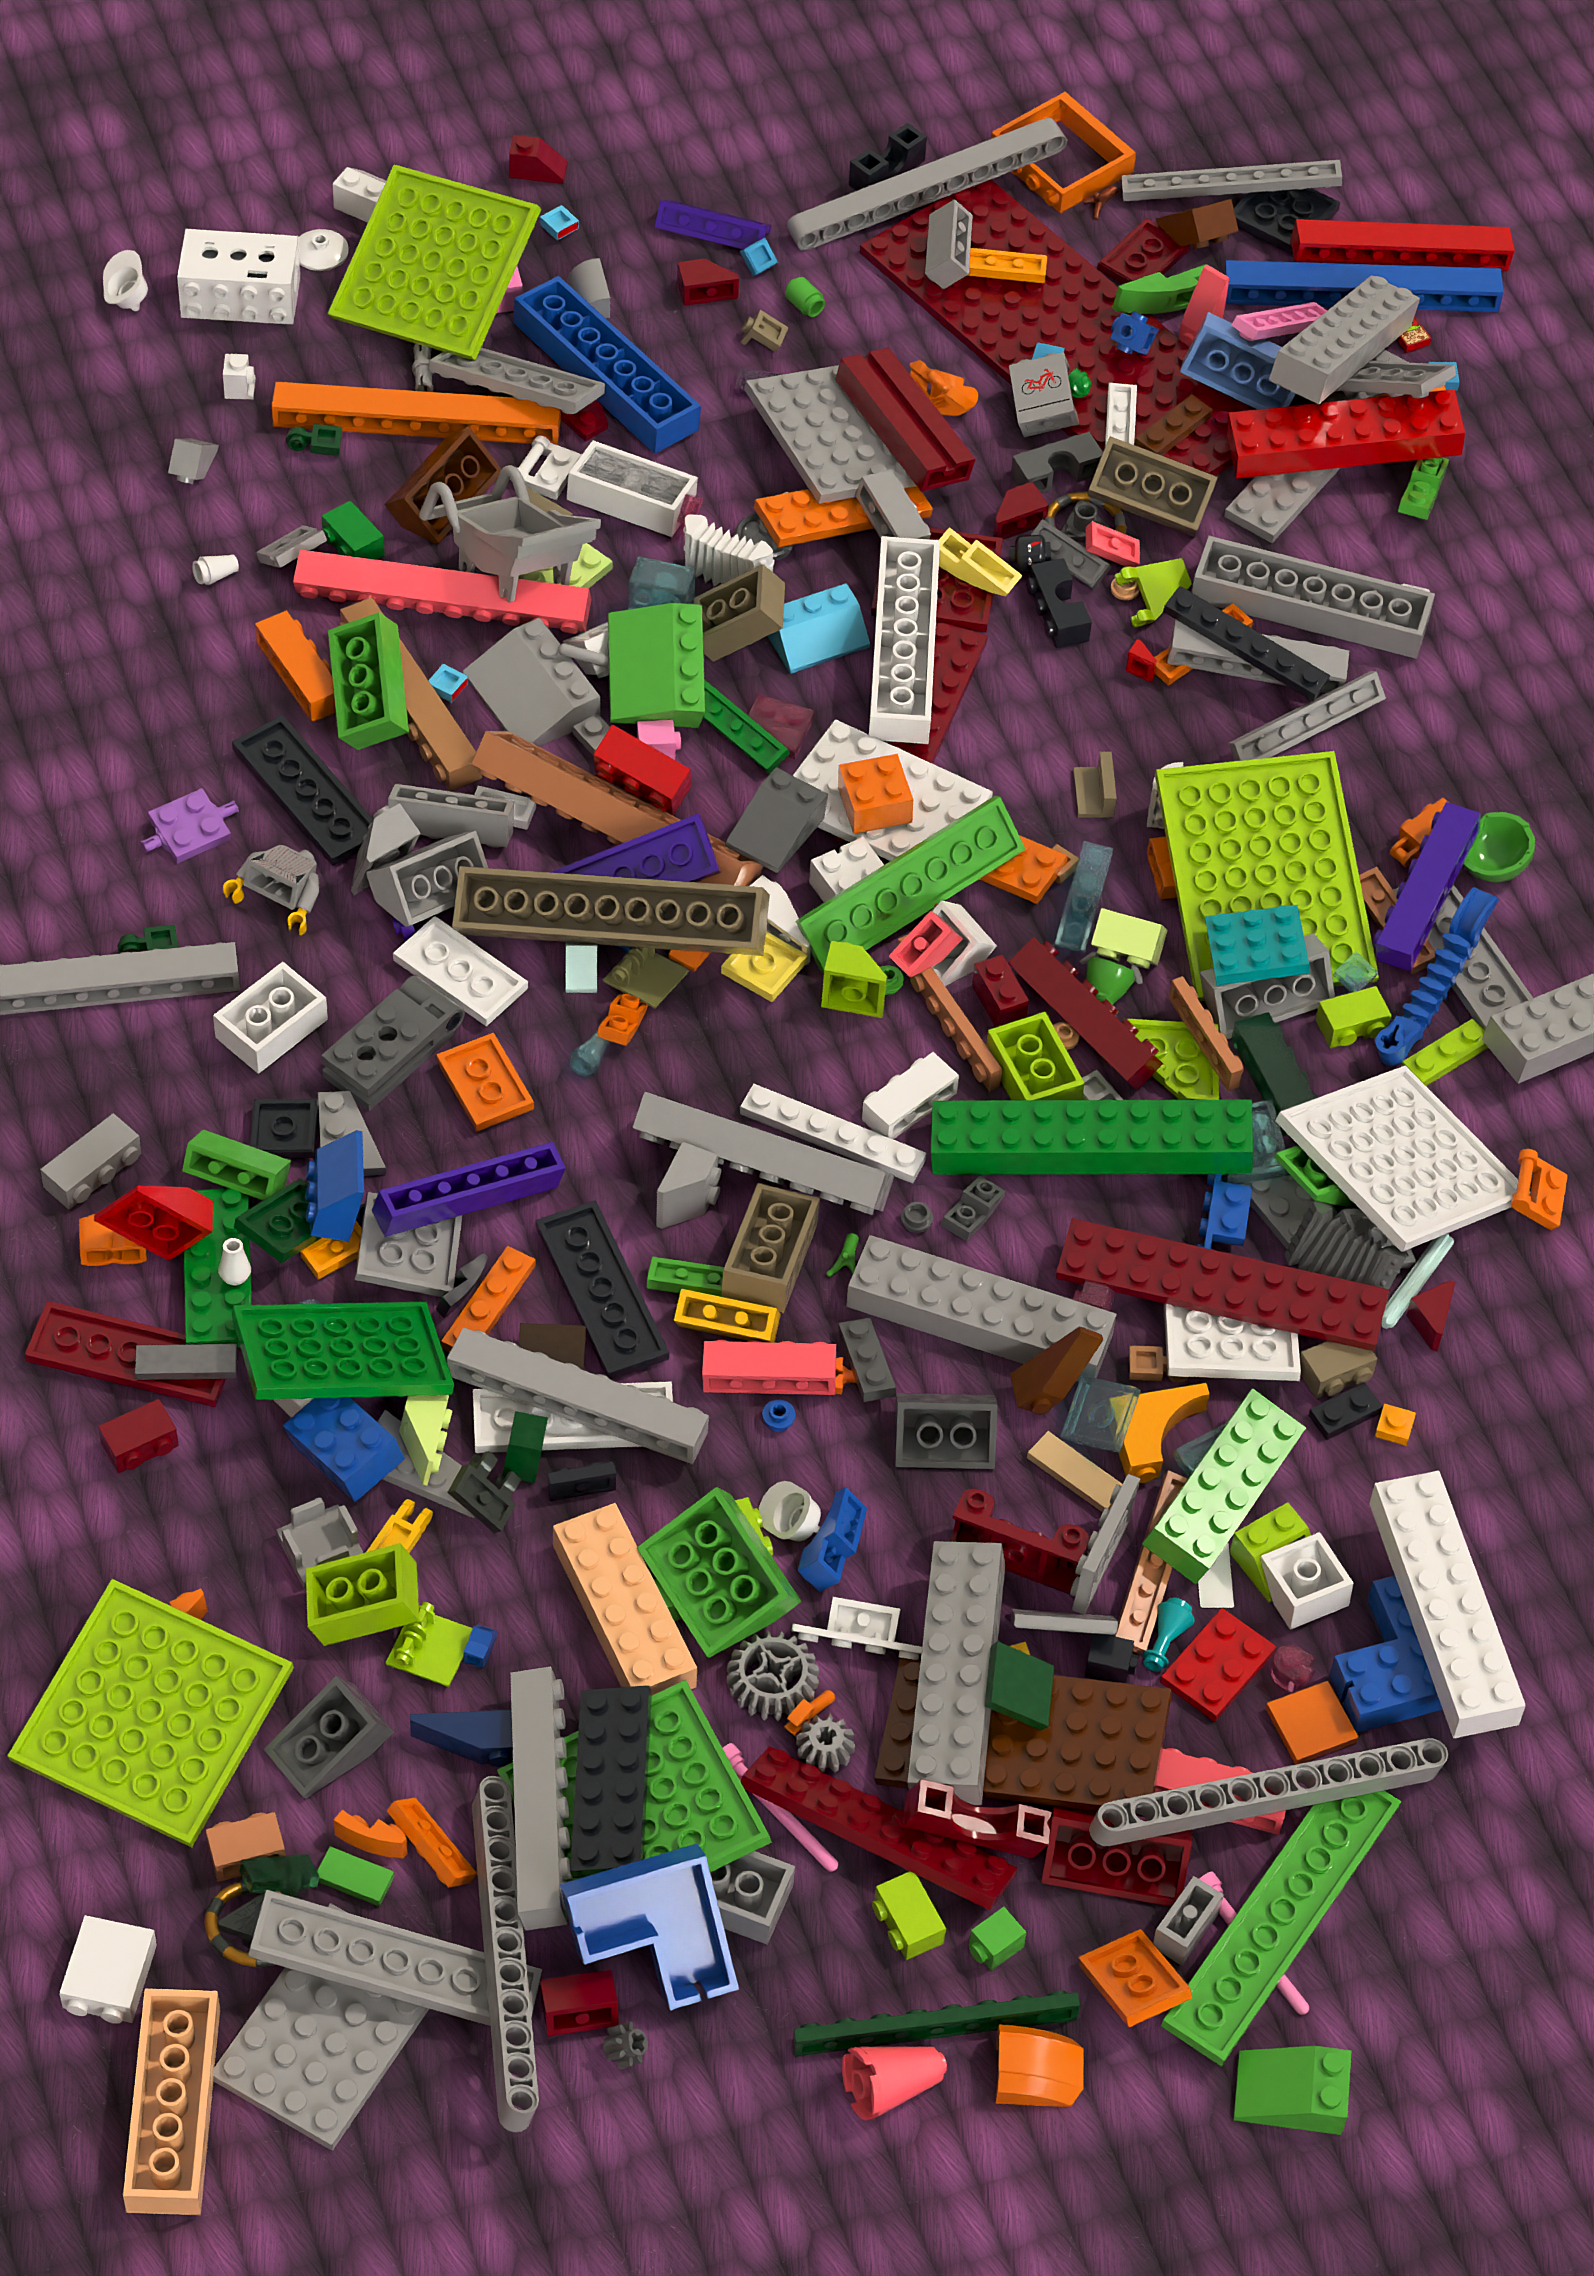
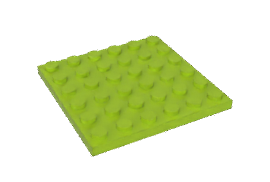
(434, 262)
(151, 1712)

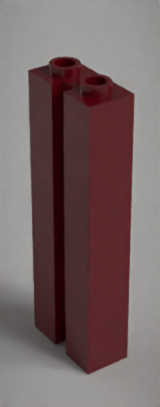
(905, 419)

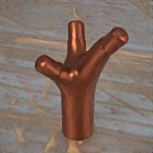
(1100, 199)

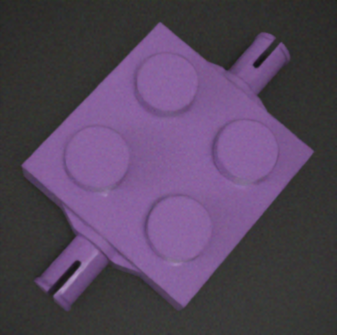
(189, 826)

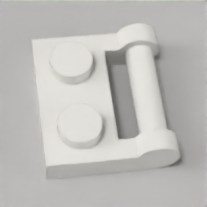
(553, 473)

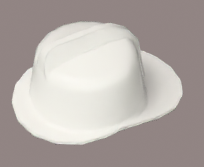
(124, 280)
(789, 1512)

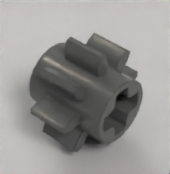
(625, 2045)

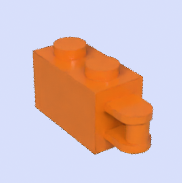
(1412, 834)

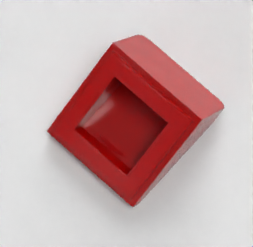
(1141, 662)

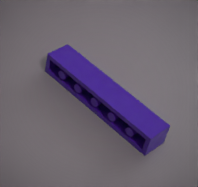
(1427, 886)
(468, 1189)

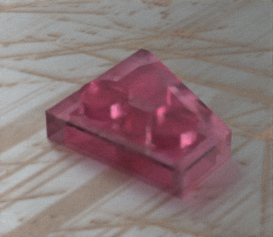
(783, 721)

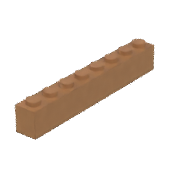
(428, 718)

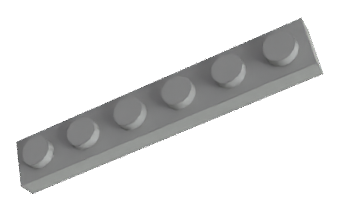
(1309, 719)

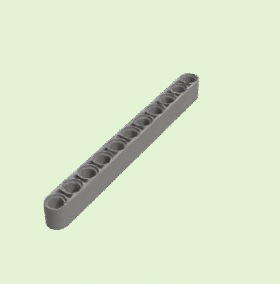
(926, 184)
(1258, 1801)
(494, 1810)

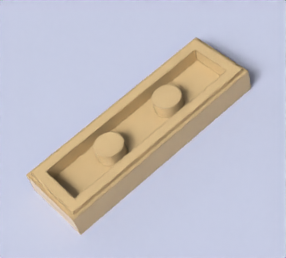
(1073, 1470)

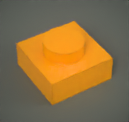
(1395, 1424)

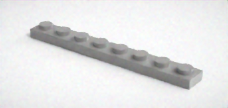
(1231, 180)

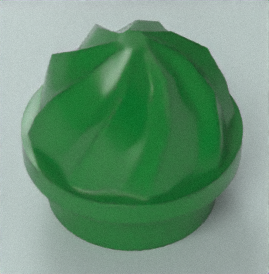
(1079, 383)

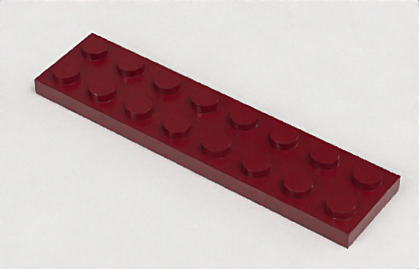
(877, 1827)

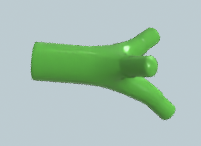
(847, 1256)

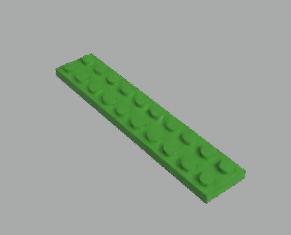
(1277, 1921)

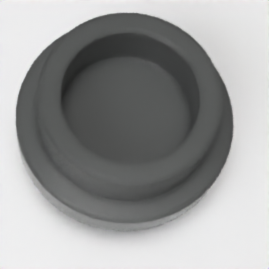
(916, 1217)

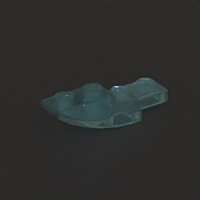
(1084, 897)

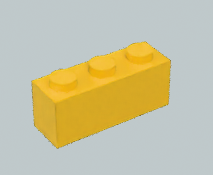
(726, 1317)

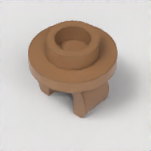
(1067, 1034)

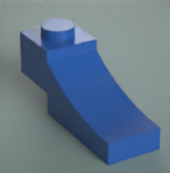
(834, 1542)

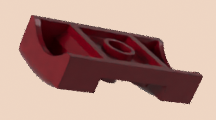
(1024, 1551)

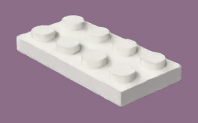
(460, 970)

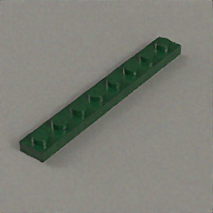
(924, 2025)

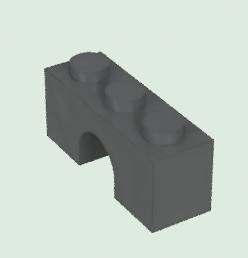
(1075, 455)

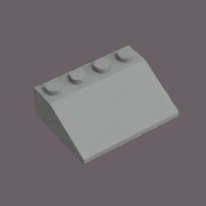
(532, 685)

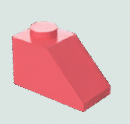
(925, 945)

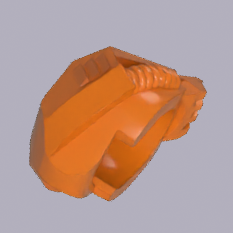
(946, 391)

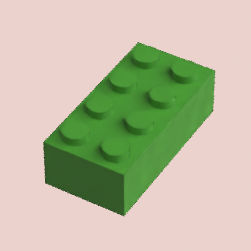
(368, 681)

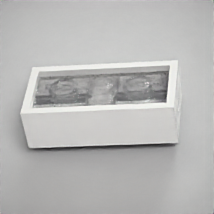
(630, 487)

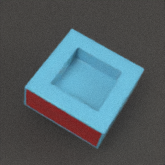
(559, 222)
(448, 682)

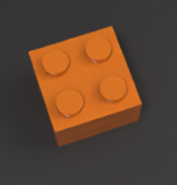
(875, 793)

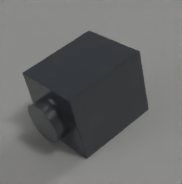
(1110, 1658)

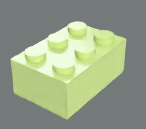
(1128, 937)

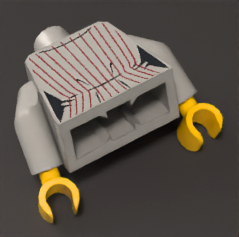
(281, 876)

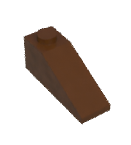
(1053, 1372)

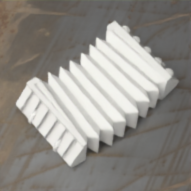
(720, 555)

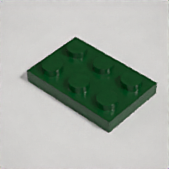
(279, 1222)

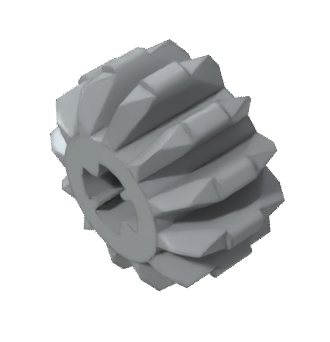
(838, 1741)

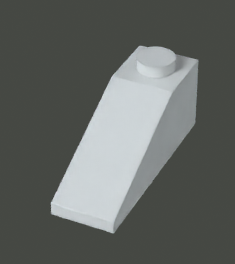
(782, 916)

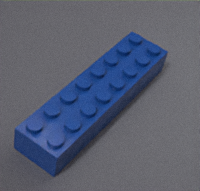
(593, 348)

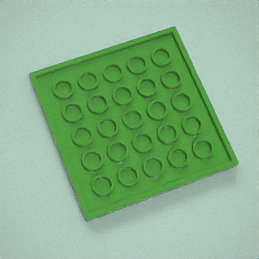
(689, 1786)

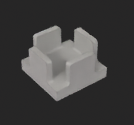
(318, 1536)

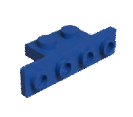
(1227, 1212)

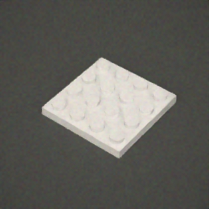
(1227, 1348)

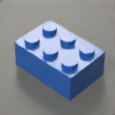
(344, 1444)

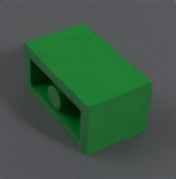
(352, 533)

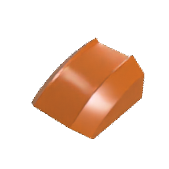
(1037, 2067)

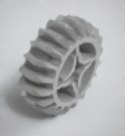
(782, 1661)

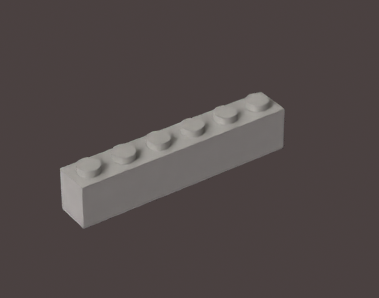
(1200, 653)

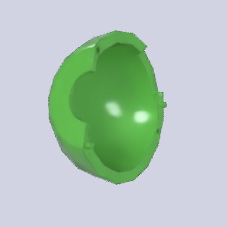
(1501, 848)

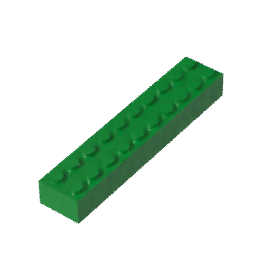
(1091, 1137)

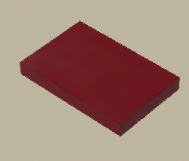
(1142, 253)

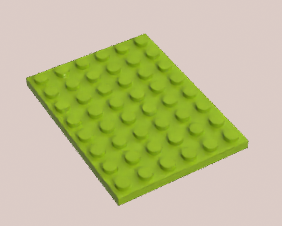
(1264, 840)

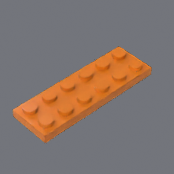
(800, 518)

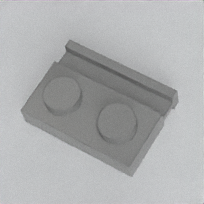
(287, 547)

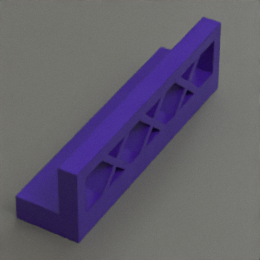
(709, 224)

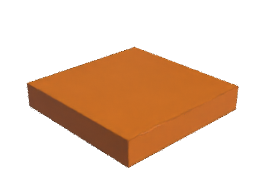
(1311, 1723)

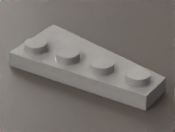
(407, 1477)

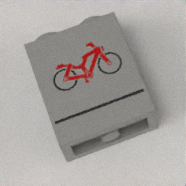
(1043, 394)

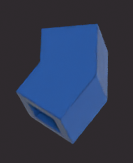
(479, 1646)

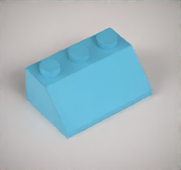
(820, 629)

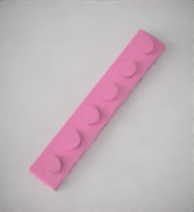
(1277, 321)

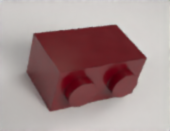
(999, 991)
(138, 1436)
(579, 2003)

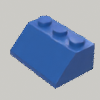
(335, 1187)

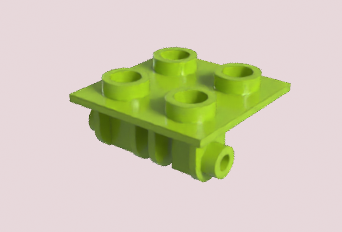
(430, 1647)

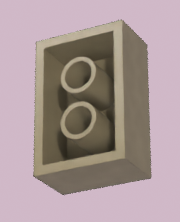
(741, 611)

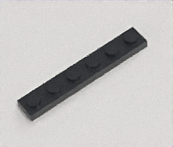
(1246, 643)

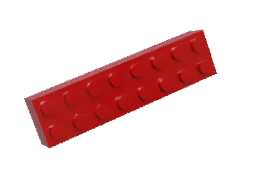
(1345, 434)

